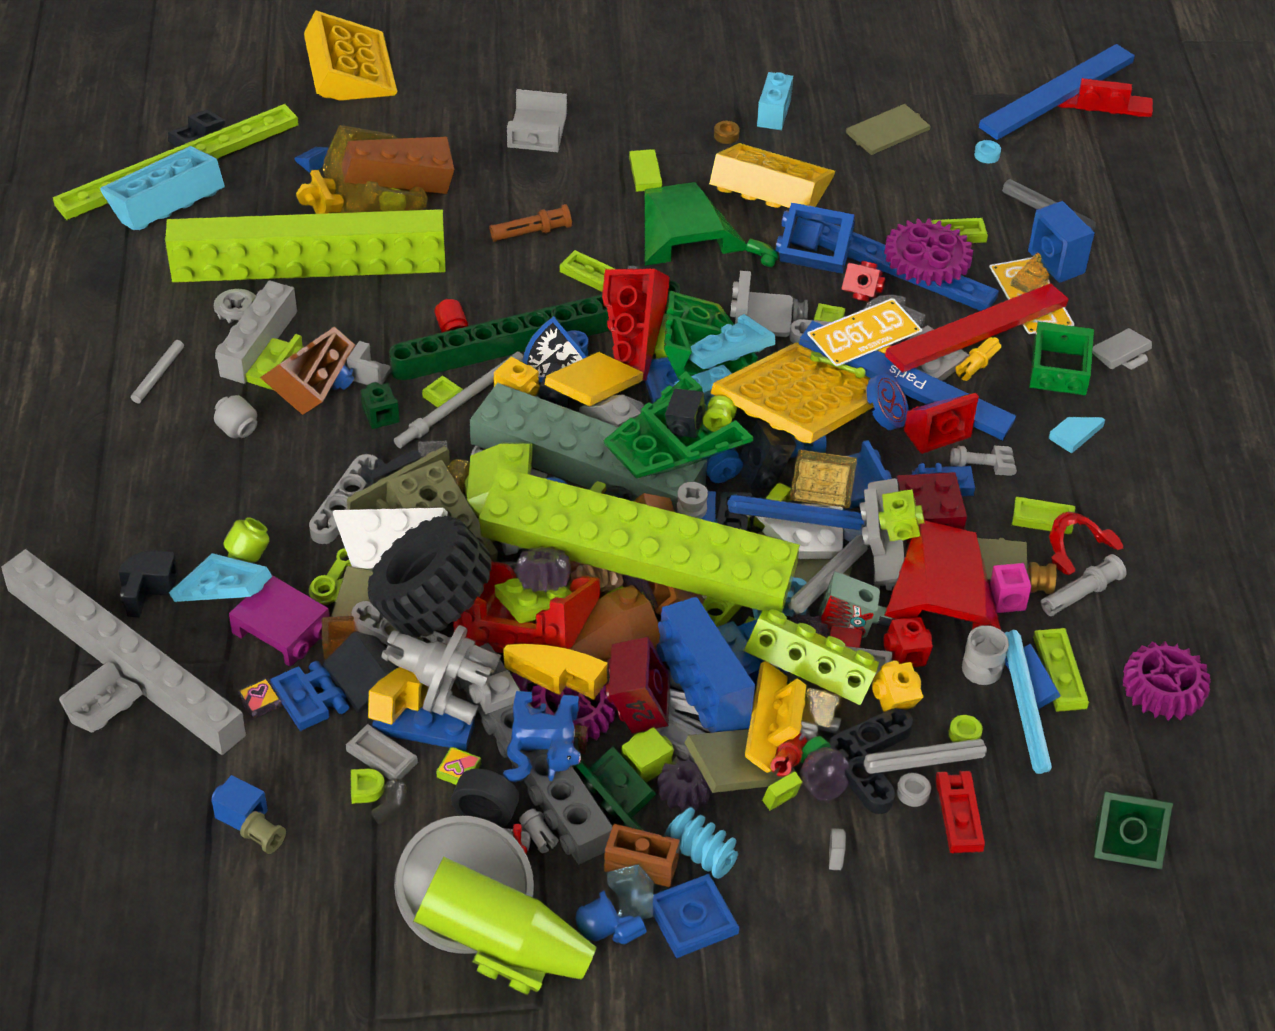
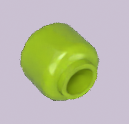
(246, 540)

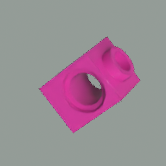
(1010, 587)

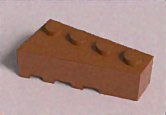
(400, 163)

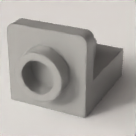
(497, 693)

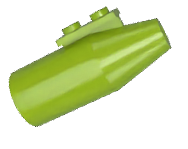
(504, 926)

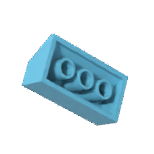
(163, 187)

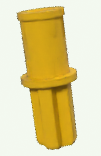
(978, 358)

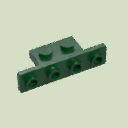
(618, 784)

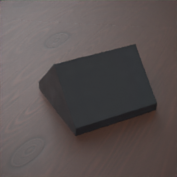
(358, 667)

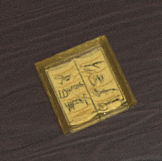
(823, 478)

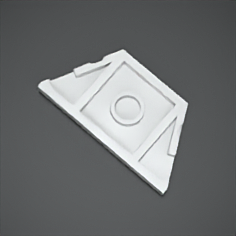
(373, 531)
(814, 539)

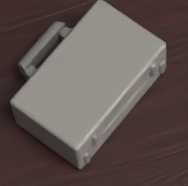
(1123, 348)

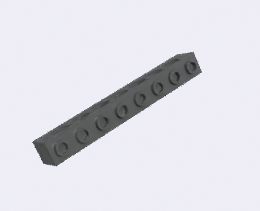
(580, 840)

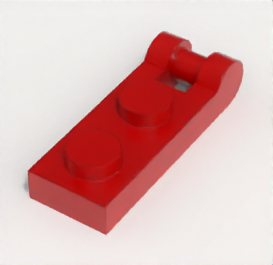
(960, 812)

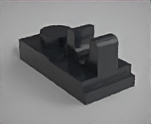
(383, 470)

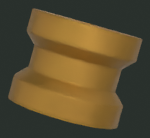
(1042, 577)

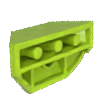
(485, 465)

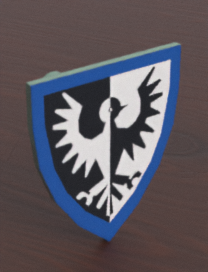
(550, 346)

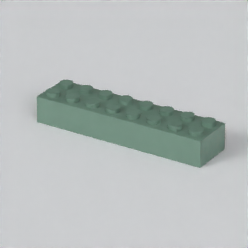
(568, 444)

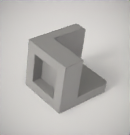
(364, 369)

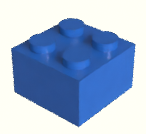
(1061, 241)

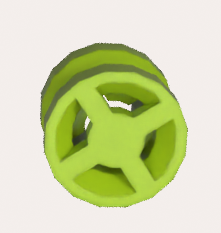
(719, 413)

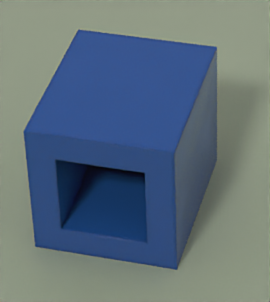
(236, 801)

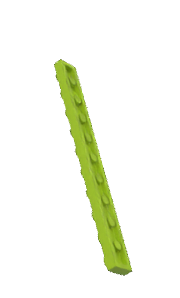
(215, 144)

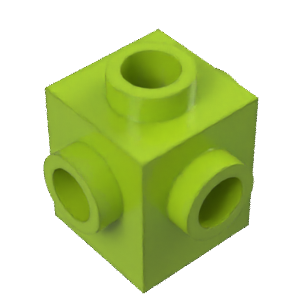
(902, 521)

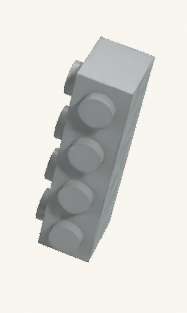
(259, 324)

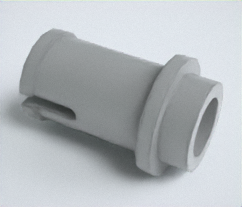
(533, 823)

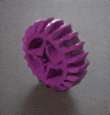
(1163, 686)
(595, 719)

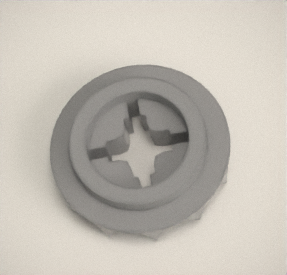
(236, 298)

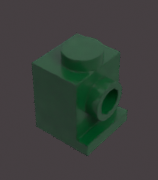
(377, 398)

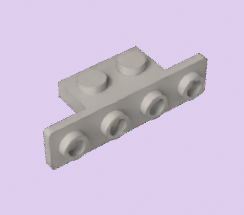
(887, 554)

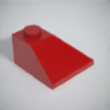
(941, 422)

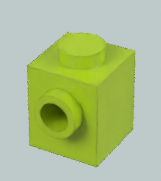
(648, 753)

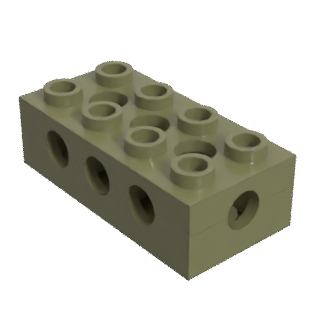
(435, 488)

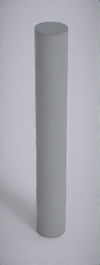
(157, 371)

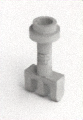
(1000, 458)

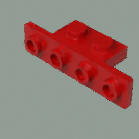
(1110, 98)

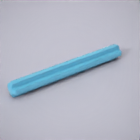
(1027, 704)

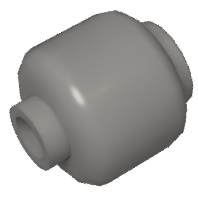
(235, 416)

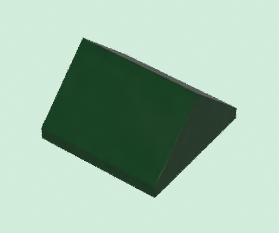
(1132, 829)

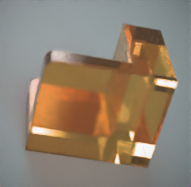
(335, 632)

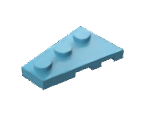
(733, 342)
(220, 579)

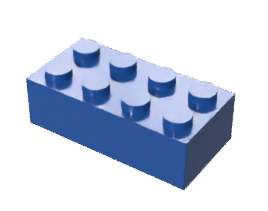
(705, 667)

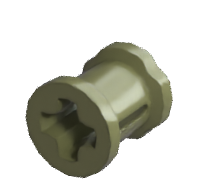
(263, 832)

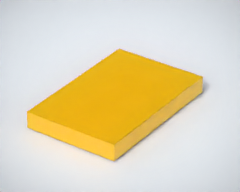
(593, 378)

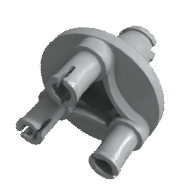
(439, 665)

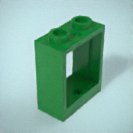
(1078, 342)

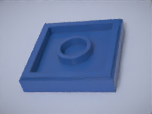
(693, 916)

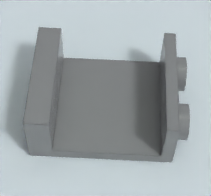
(537, 121)

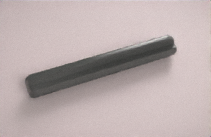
(1036, 199)

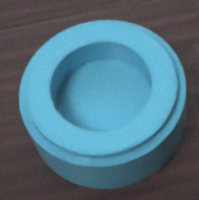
(987, 151)

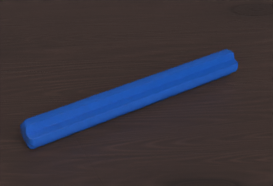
(795, 512)

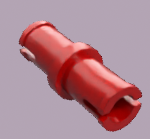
(788, 755)

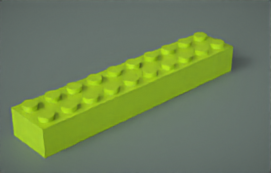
(305, 245)
(640, 540)

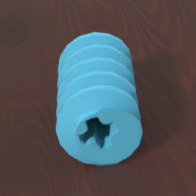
(702, 844)

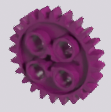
(928, 252)

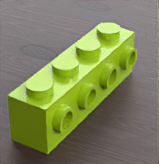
(812, 656)

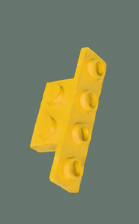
(774, 715)

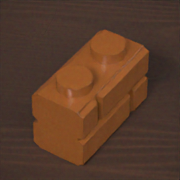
(653, 853)

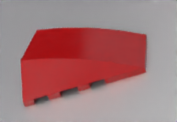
(944, 577)

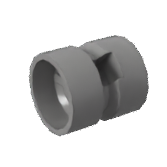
(985, 655)

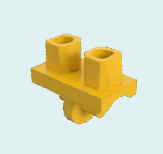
(320, 194)

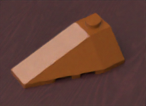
(617, 619)

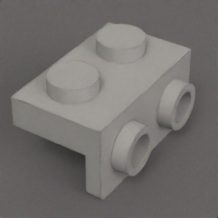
(99, 698)

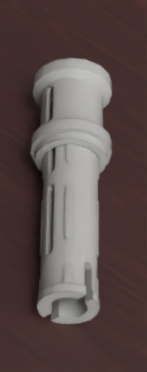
(1094, 579)

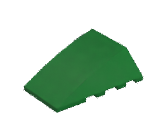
(684, 216)
(688, 323)
(651, 448)

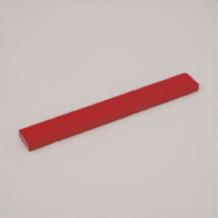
(976, 327)

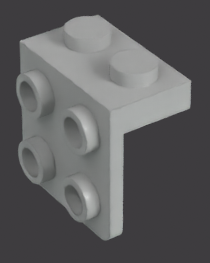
(768, 310)

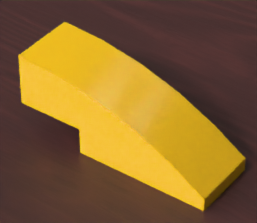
(557, 668)
(395, 694)

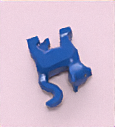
(542, 731)

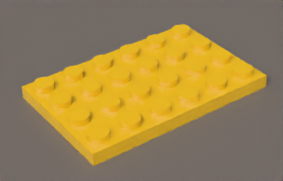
(796, 393)

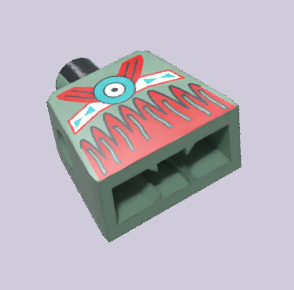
(852, 605)

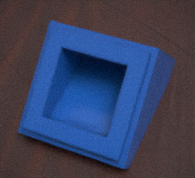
(312, 159)

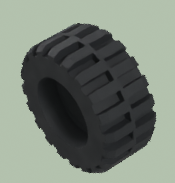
(429, 576)

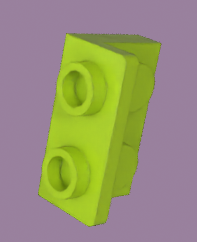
(271, 356)

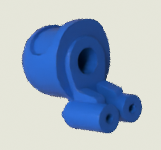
(600, 920)

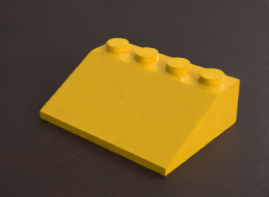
(348, 59)
(769, 176)

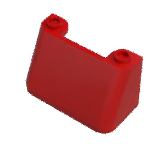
(558, 626)

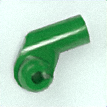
(763, 249)

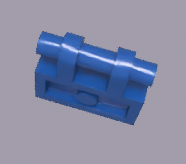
(302, 700)

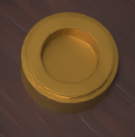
(726, 132)

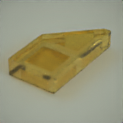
(1031, 276)

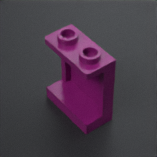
(281, 619)

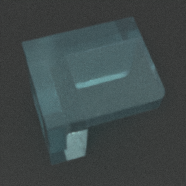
(634, 890)

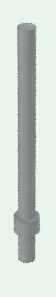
(421, 426)

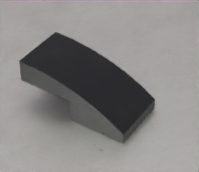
(198, 126)

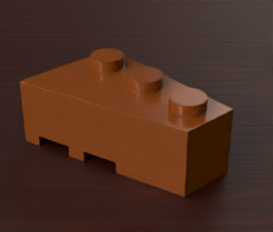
(311, 371)

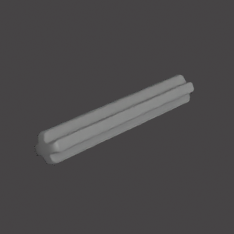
(924, 756)

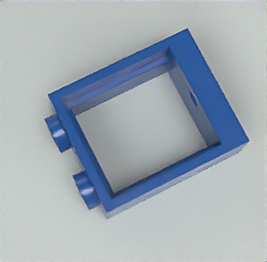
(810, 259)

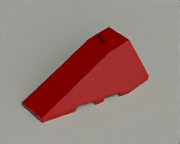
(635, 313)

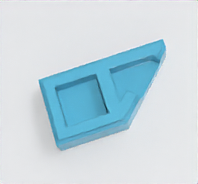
(1075, 431)

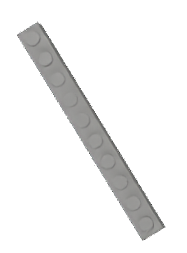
(133, 656)

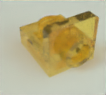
(820, 706)

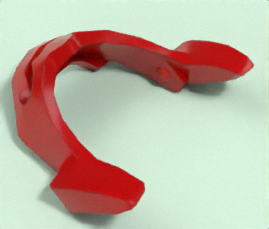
(1057, 534)

